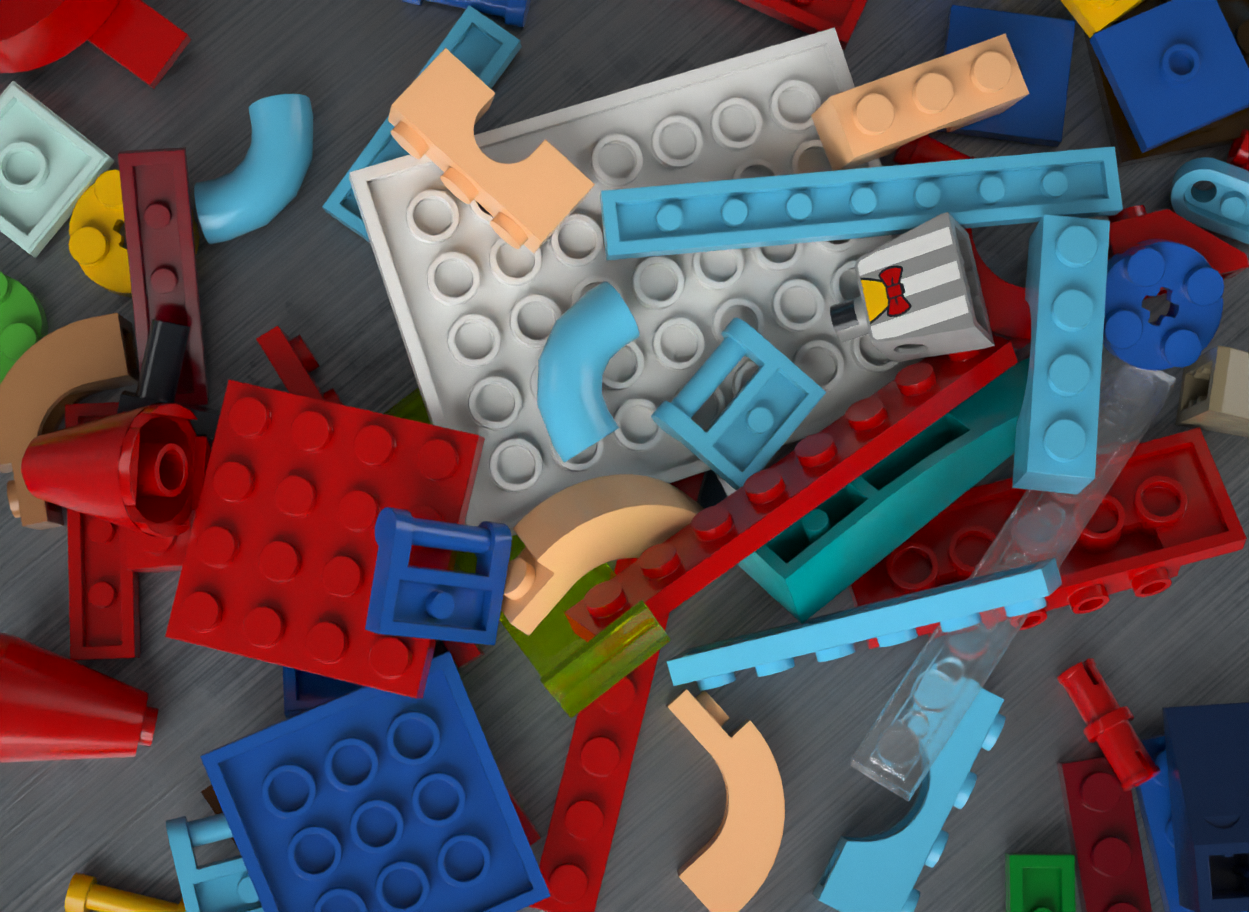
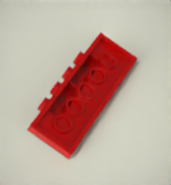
(1154, 518)

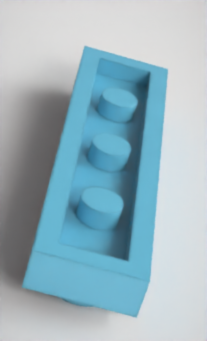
(482, 49)

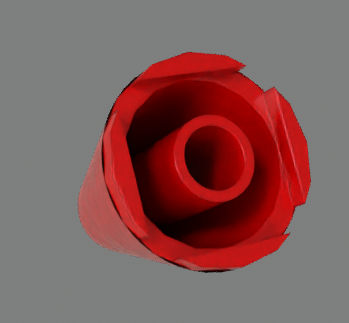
(124, 468)
(66, 709)

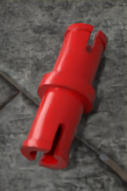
(1108, 724)

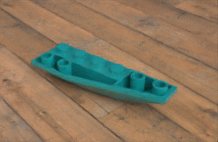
(890, 500)

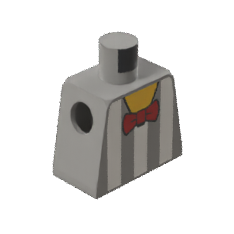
(918, 295)

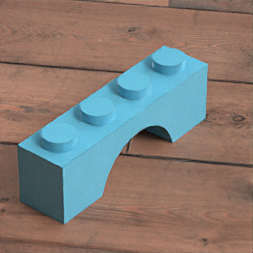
(1064, 374)
(882, 868)

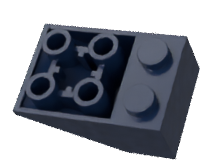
(1210, 803)

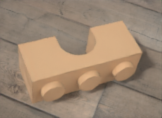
(918, 101)
(524, 197)

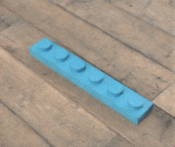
(890, 620)

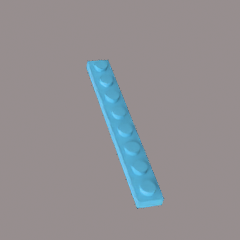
(857, 202)

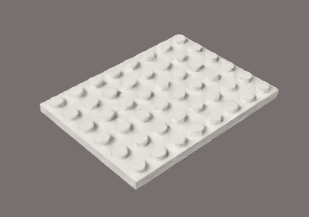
(484, 310)

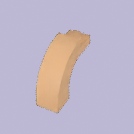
(583, 529)
(751, 830)

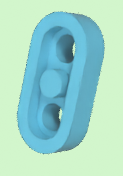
(1220, 209)

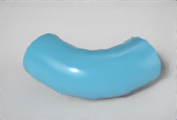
(268, 174)
(574, 367)

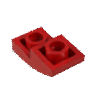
(140, 40)

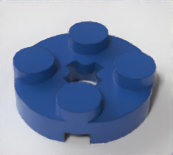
(1193, 313)

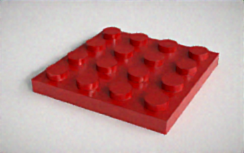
(289, 533)

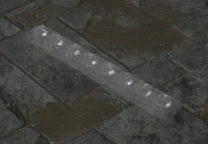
(1041, 527)

